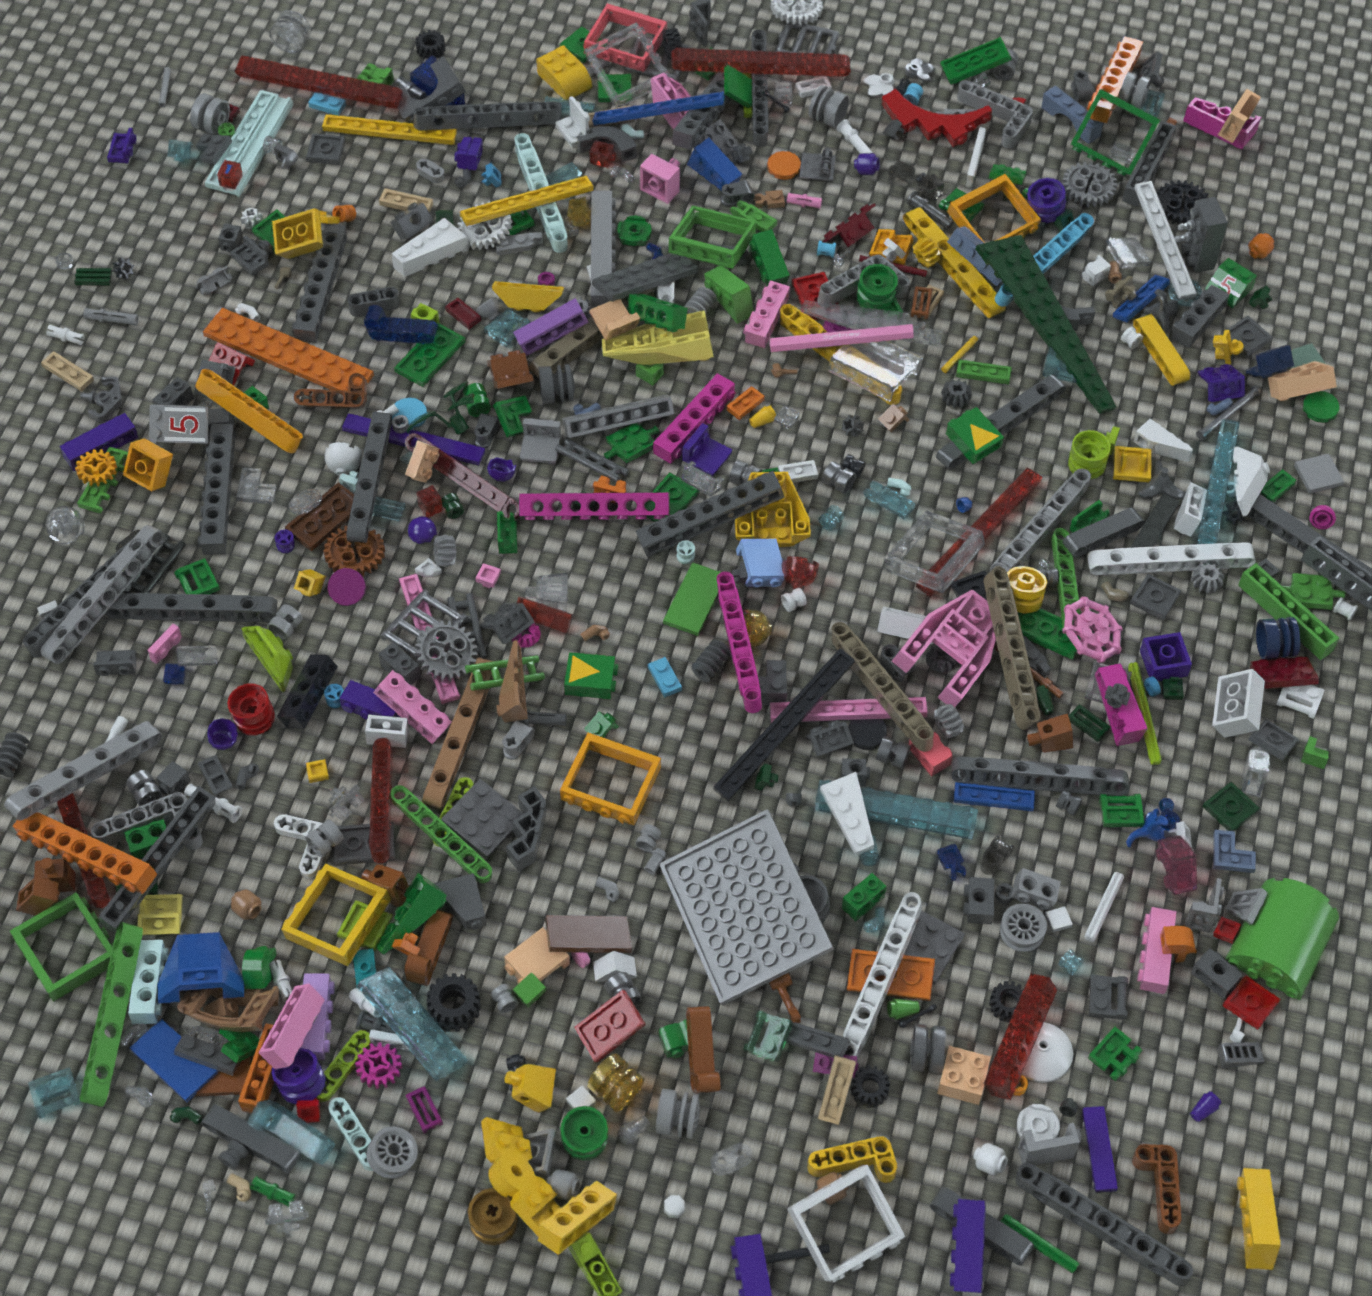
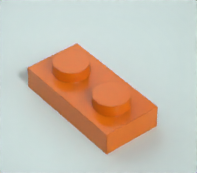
(745, 403)

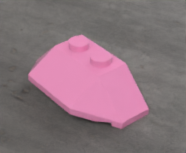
(667, 89)

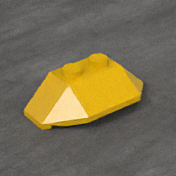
(527, 296)

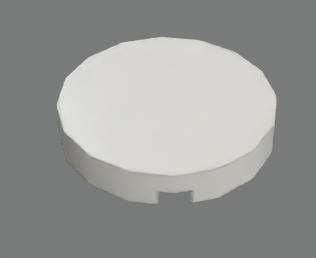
(1039, 1120)

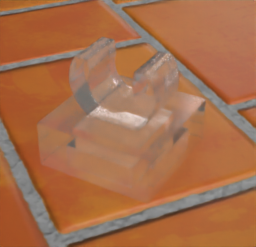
(787, 417)

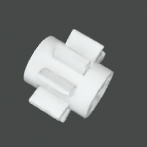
(251, 217)

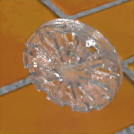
(305, 501)

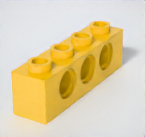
(576, 1217)

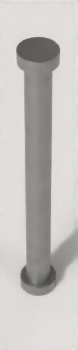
(1254, 391)

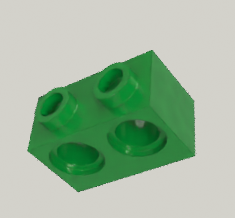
(146, 835)
(863, 897)

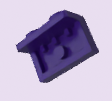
(122, 147)

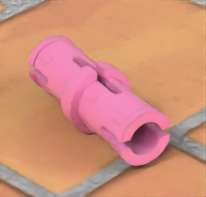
(803, 200)

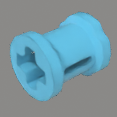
(826, 249)

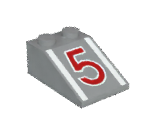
(178, 423)

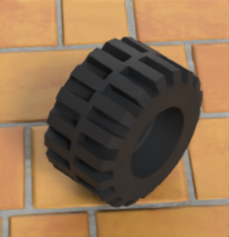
(451, 987)

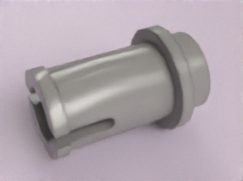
(657, 857)

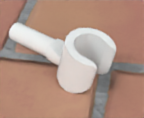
(1237, 1035)

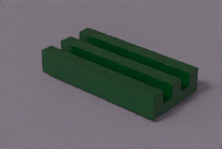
(93, 274)
(1086, 725)

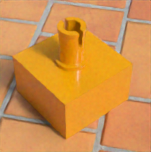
(147, 464)

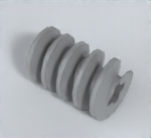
(701, 300)

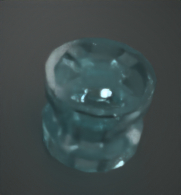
(1071, 962)

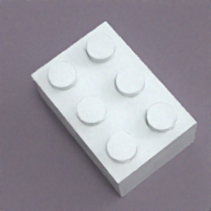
(1238, 703)

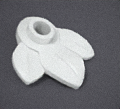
(879, 84)

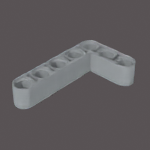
(1014, 112)
(848, 281)
(147, 811)

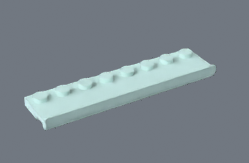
(261, 120)

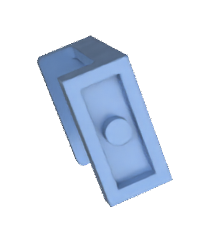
(762, 562)

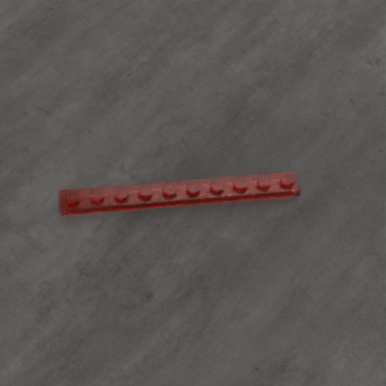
(992, 516)

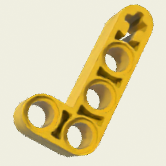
(851, 1161)

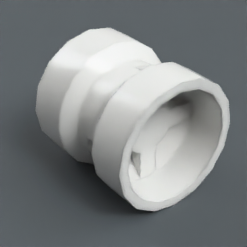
(794, 599)

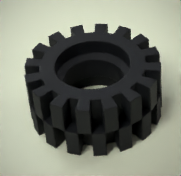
(430, 38)
(671, 41)
(1001, 991)
(870, 1098)

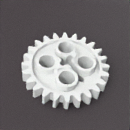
(797, 10)
(479, 236)

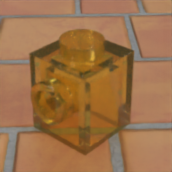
(579, 211)

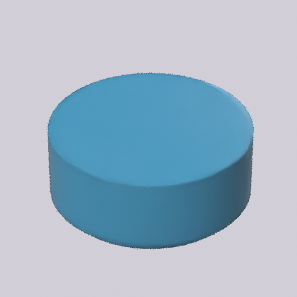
(1152, 686)

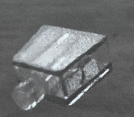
(550, 590)
(1257, 762)

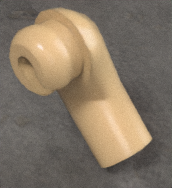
(242, 1185)

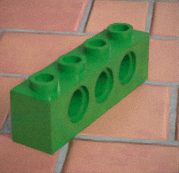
(658, 312)

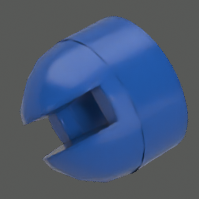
(964, 504)

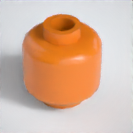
(1261, 246)

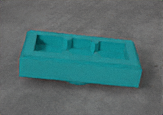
(364, 964)

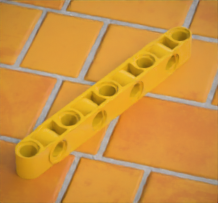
(954, 263)
(802, 324)

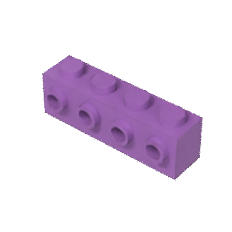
(550, 327)

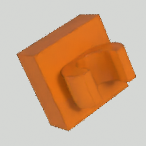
(406, 944)

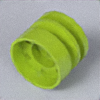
(1090, 452)

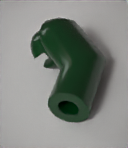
(186, 1112)

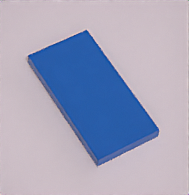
(157, 1052)

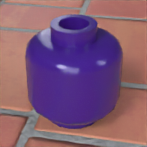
(867, 164)

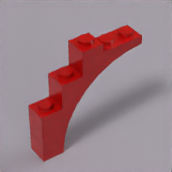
(932, 124)

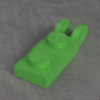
(763, 221)

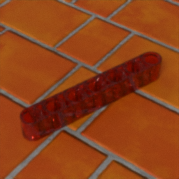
(378, 806)
(75, 820)

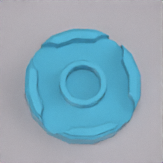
(411, 409)

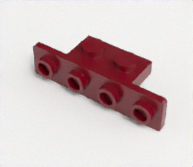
(853, 230)

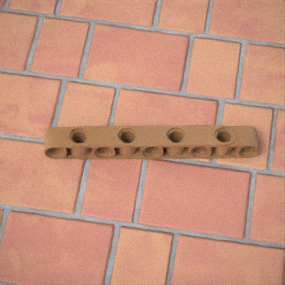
(459, 737)

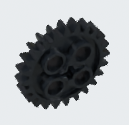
(1171, 200)

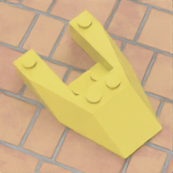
(656, 345)

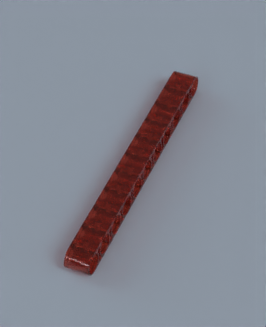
(761, 62)
(319, 82)

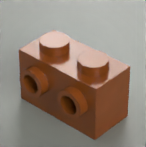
(37, 896)

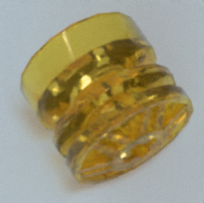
(615, 1082)

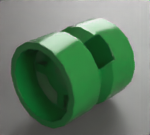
(481, 402)

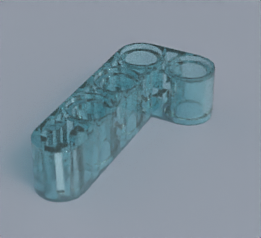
(292, 1129)

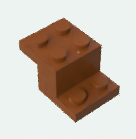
(509, 369)

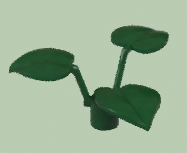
(456, 421)

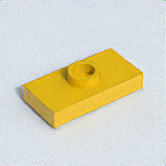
(328, 219)

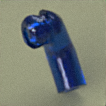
(654, 249)

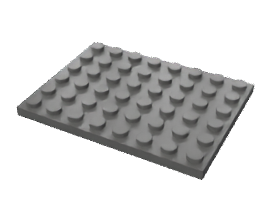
(745, 907)

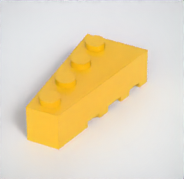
(1258, 1219)

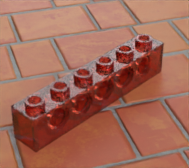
(1020, 1036)

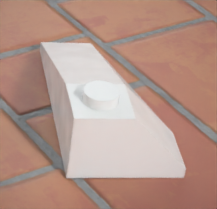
(1250, 477)

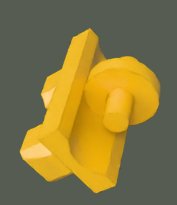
(1226, 347)

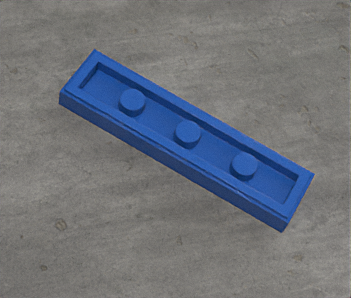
(1143, 297)
(994, 796)

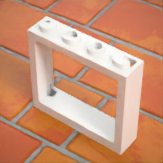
(872, 1252)

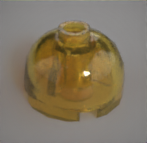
(757, 627)

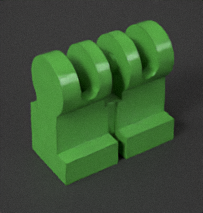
(377, 75)

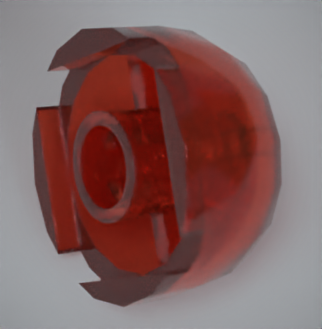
(799, 571)

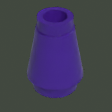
(1205, 1106)

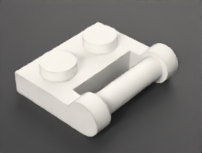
(1306, 694)

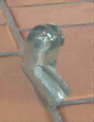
(877, 922)

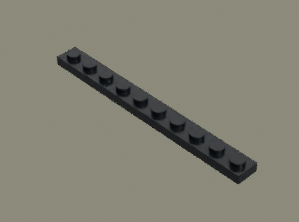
(783, 725)

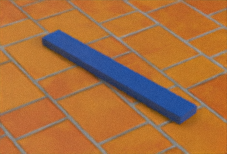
(658, 108)

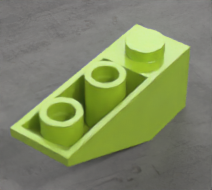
(594, 1266)

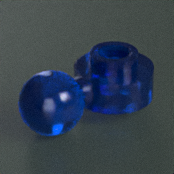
(1166, 806)

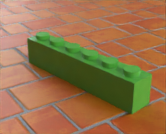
(1282, 604)

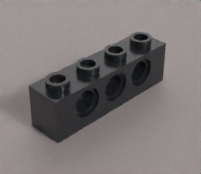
(307, 691)

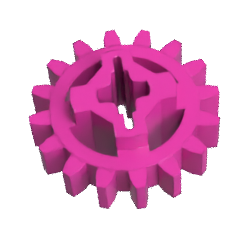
(381, 1073)

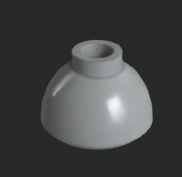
(489, 308)

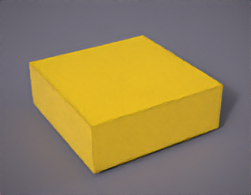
(317, 771)

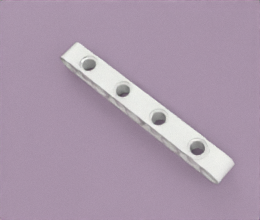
(1170, 558)
(885, 964)

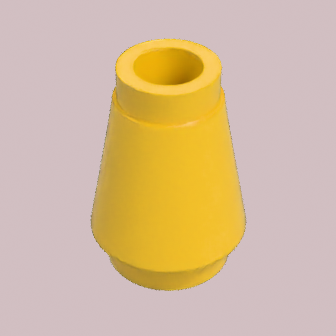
(762, 417)

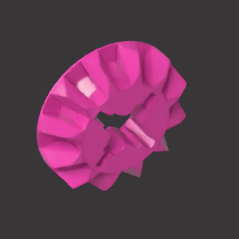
(528, 639)

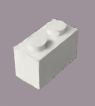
(392, 728)

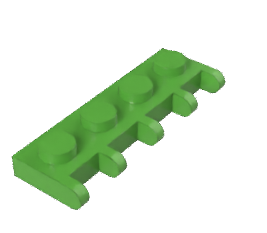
(95, 494)

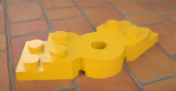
(514, 1175)

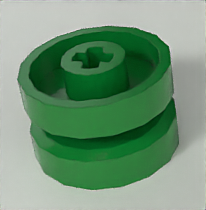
(877, 286)
(586, 1120)

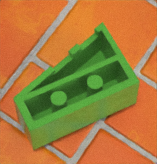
(730, 292)

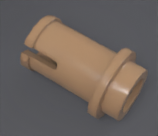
(1114, 274)

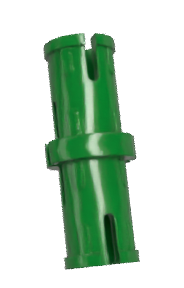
(272, 1191)

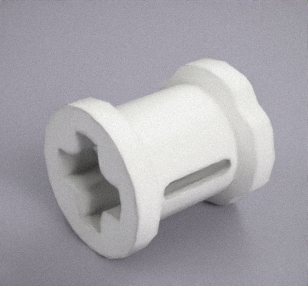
(1345, 609)

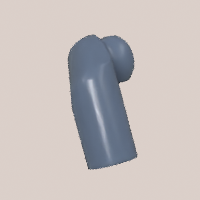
(578, 408)
(1214, 410)

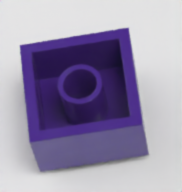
(1165, 656)

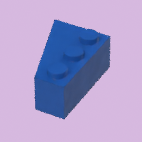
(713, 164)

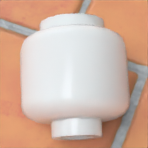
(990, 1159)

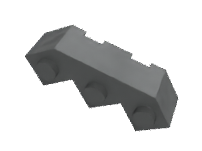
(527, 829)

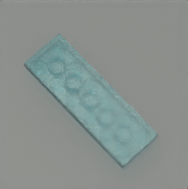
(412, 1023)

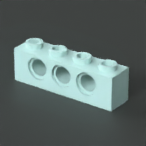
(139, 1009)

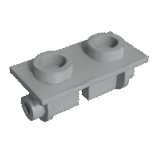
(218, 276)

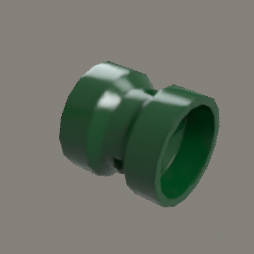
(453, 507)

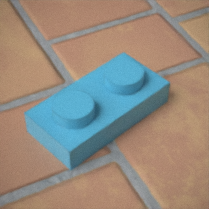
(327, 103)
(664, 677)

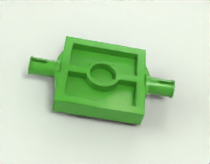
(1313, 591)

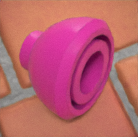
(1322, 517)

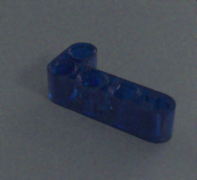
(398, 329)

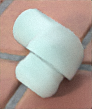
(632, 133)
(901, 484)

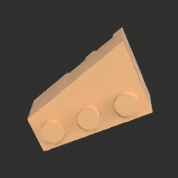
(1302, 380)

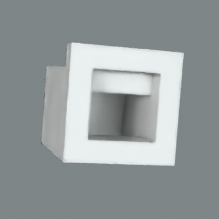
(1096, 271)

